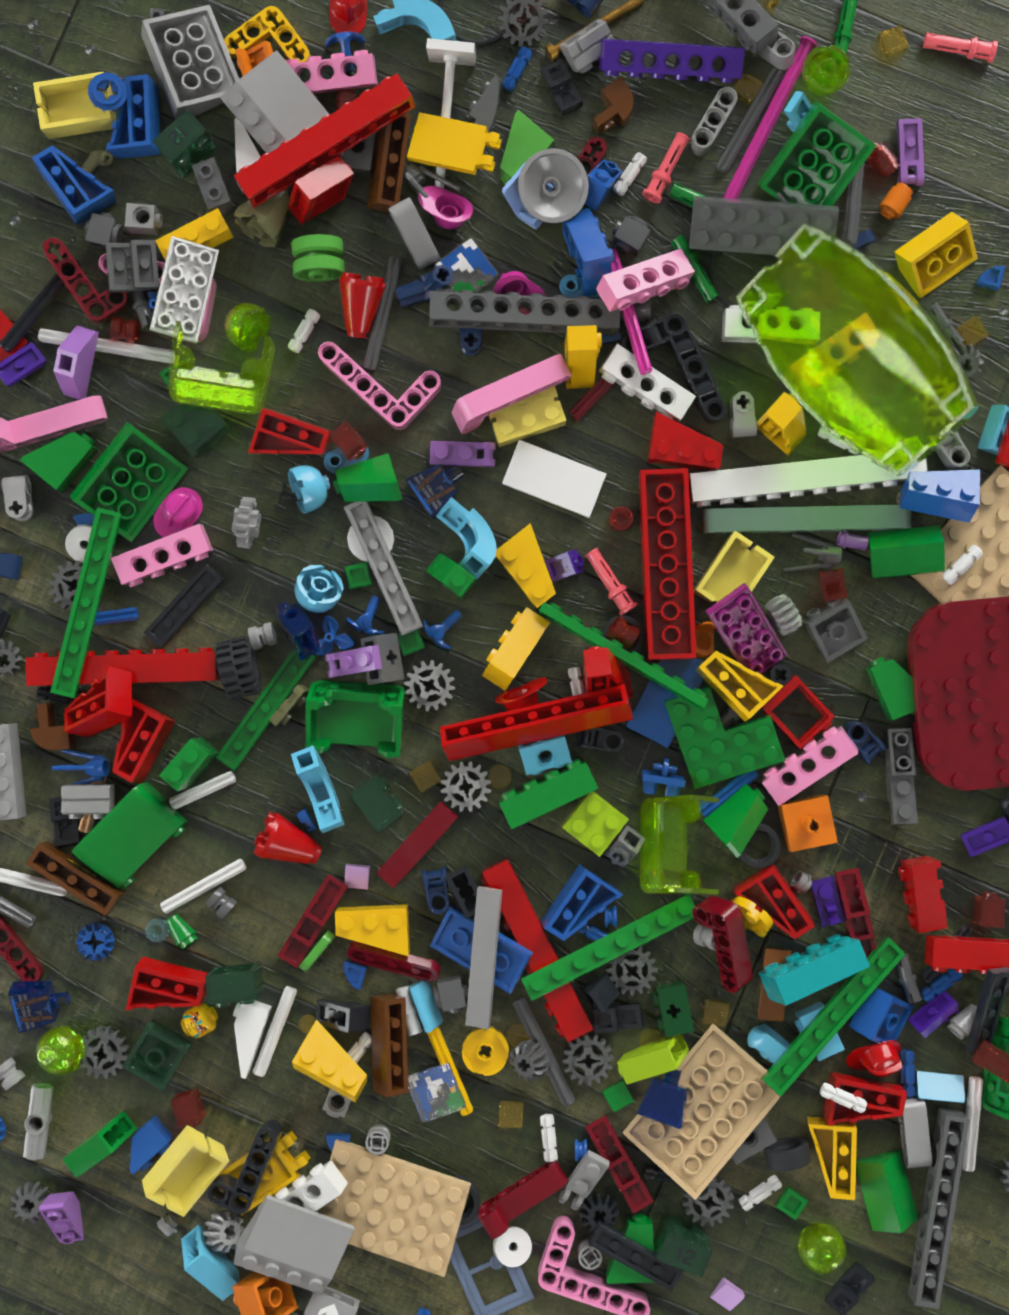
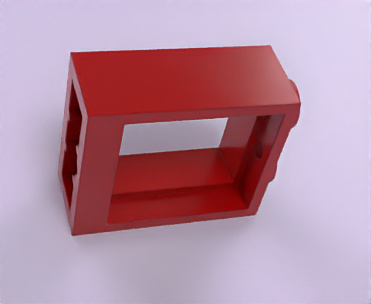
(320, 189)
(821, 724)

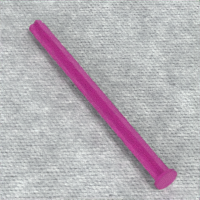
(769, 119)

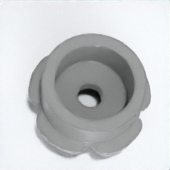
(801, 882)
(168, 1224)

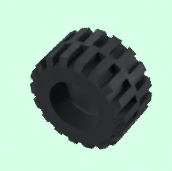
(238, 668)

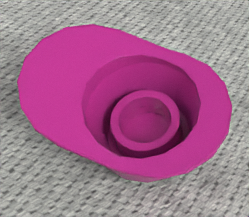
(446, 207)
(517, 282)
(177, 511)

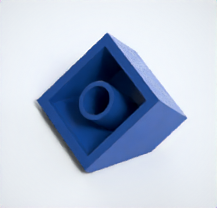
(881, 1016)

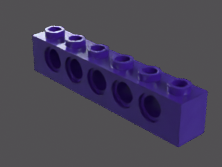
(731, 57)

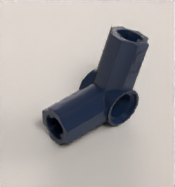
(420, 290)

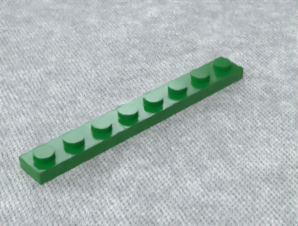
(86, 603)
(632, 660)
(609, 948)
(832, 1017)

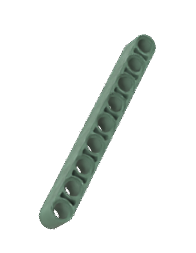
(806, 519)

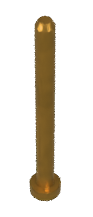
(553, 51)

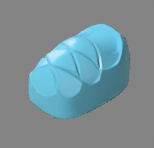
(767, 1042)

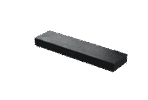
(184, 605)
(988, 1008)
(634, 1255)

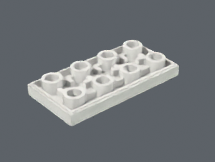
(184, 288)
(554, 478)

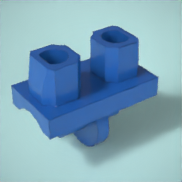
(672, 782)

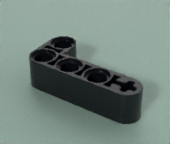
(253, 1165)

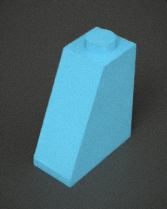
(208, 1267)

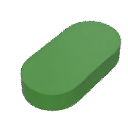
(317, 951)

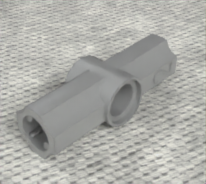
(37, 1135)

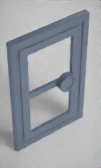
(517, 1275)

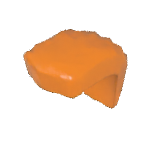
(704, 639)

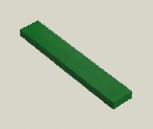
(263, 709)

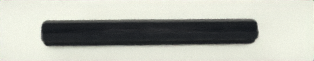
(34, 310)

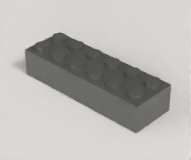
(754, 224)

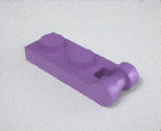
(910, 151)
(461, 453)
(354, 661)

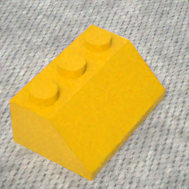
(937, 254)

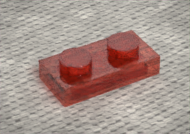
(992, 1059)

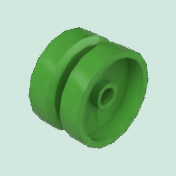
(317, 258)

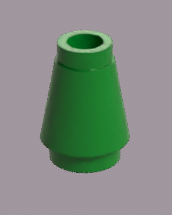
(181, 932)

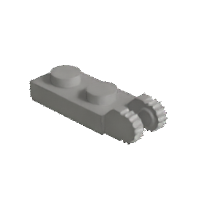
(584, 1178)

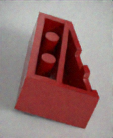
(287, 435)
(681, 446)
(604, 670)
(102, 706)
(140, 742)
(923, 894)
(776, 897)
(165, 984)
(882, 1099)

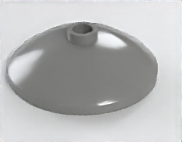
(568, 184)

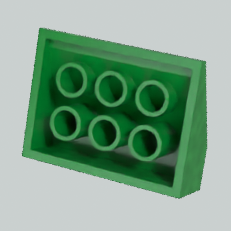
(817, 159)
(129, 479)

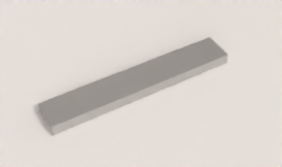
(383, 567)
(483, 957)

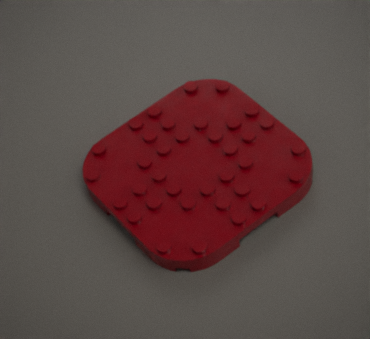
(962, 692)

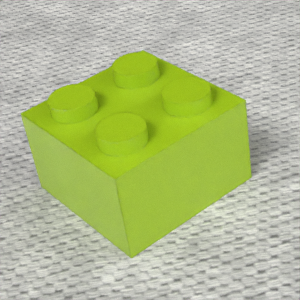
(594, 822)

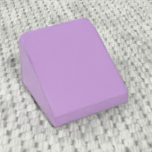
(357, 876)
(727, 1294)

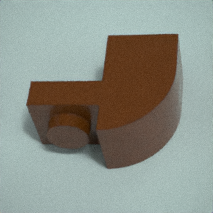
(619, 106)
(48, 735)

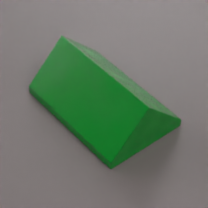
(906, 552)
(886, 1192)

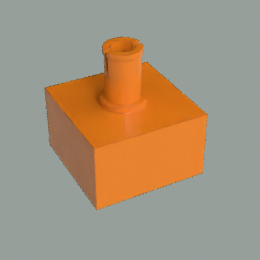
(807, 823)
(264, 1296)

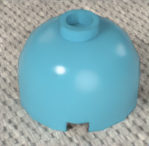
(309, 487)
(318, 589)

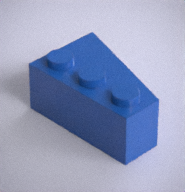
(74, 187)

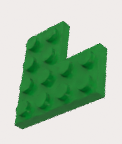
(719, 752)

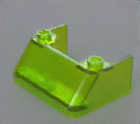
(219, 388)
(665, 845)

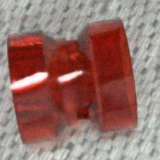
(124, 329)
(620, 519)
(623, 632)

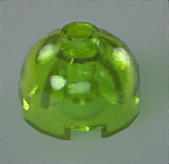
(826, 70)
(246, 325)
(60, 1051)
(821, 1248)

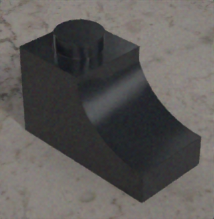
(343, 1015)

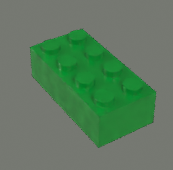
(548, 793)

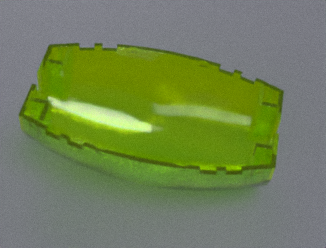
(857, 350)

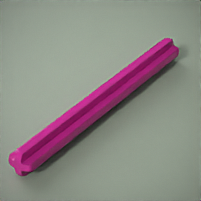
(633, 328)

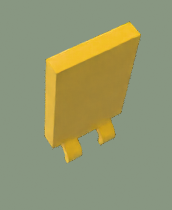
(452, 144)
(280, 1172)

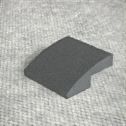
(132, 266)

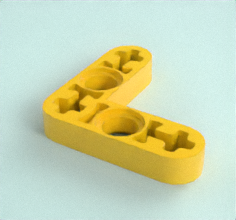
(267, 29)

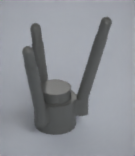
(415, 179)
(827, 553)

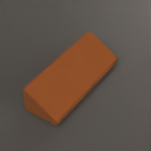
(767, 1008)

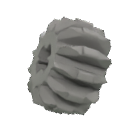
(783, 614)
(223, 1231)

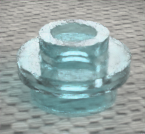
(150, 933)

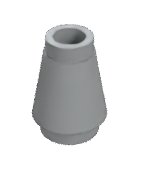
(962, 1023)

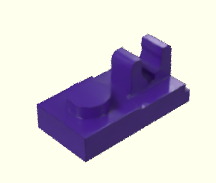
(21, 364)
(986, 836)
(827, 901)
(933, 1014)

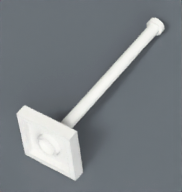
(450, 53)

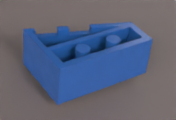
(137, 120)
(588, 248)
(942, 493)
(578, 902)

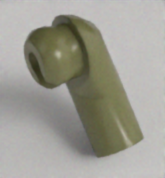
(97, 159)

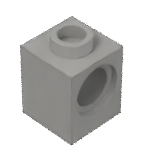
(135, 212)
(334, 1109)

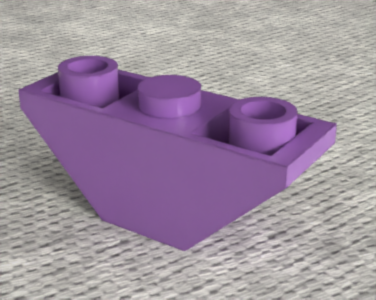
(75, 362)
(63, 1216)

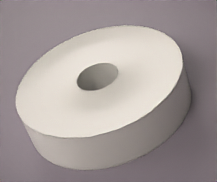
(73, 541)
(514, 1257)

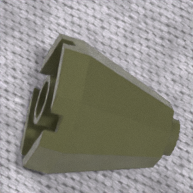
(264, 220)

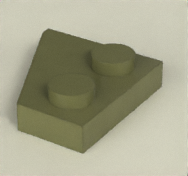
(283, 714)

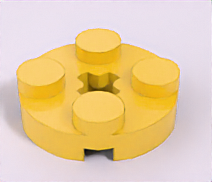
(754, 920)
(481, 1063)

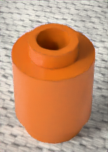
(895, 201)

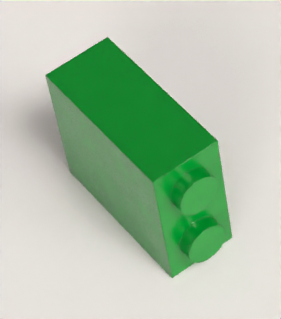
(189, 763)

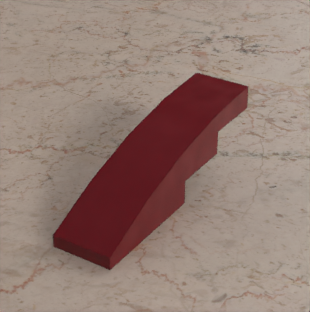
(417, 844)
(855, 908)
(312, 921)
(620, 1164)

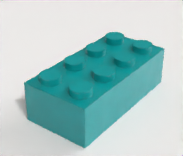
(813, 969)

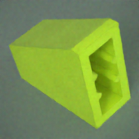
(653, 1058)

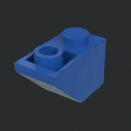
(601, 182)
(148, 1141)

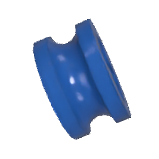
(610, 916)
(580, 1149)

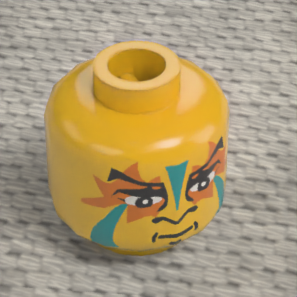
(199, 1020)

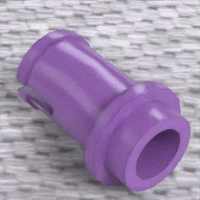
(850, 540)

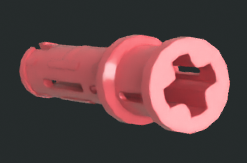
(971, 48)
(661, 177)
(616, 591)

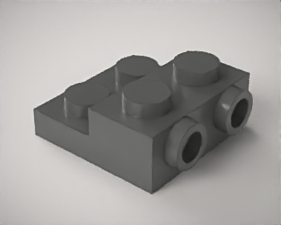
(834, 628)

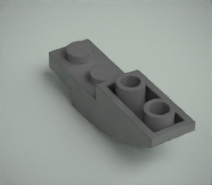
(486, 108)
(899, 776)

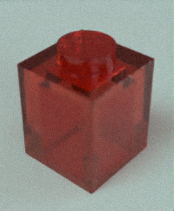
(348, 441)
(833, 584)
(989, 910)
(188, 1108)

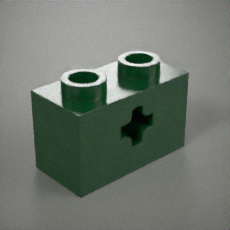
(680, 1021)

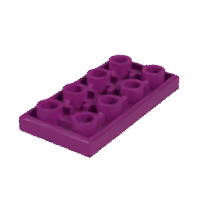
(746, 630)

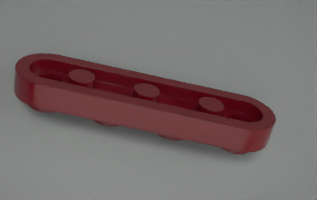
(394, 962)

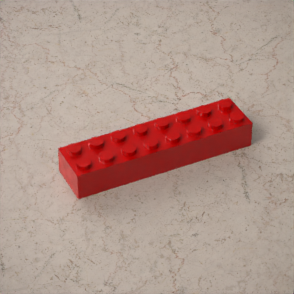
(667, 564)

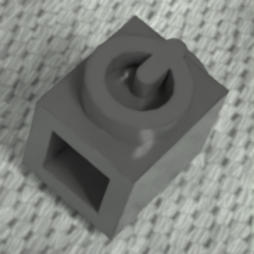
(103, 230)
(630, 235)
(625, 846)
(451, 994)

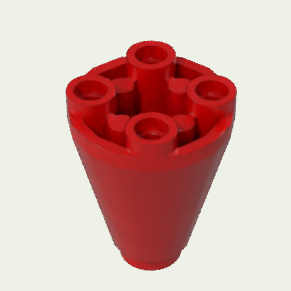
(360, 302)
(285, 842)

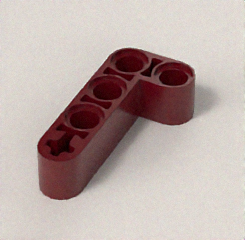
(78, 280)
(729, 938)
(520, 1197)

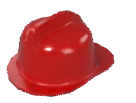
(348, 15)
(521, 696)
(878, 1059)

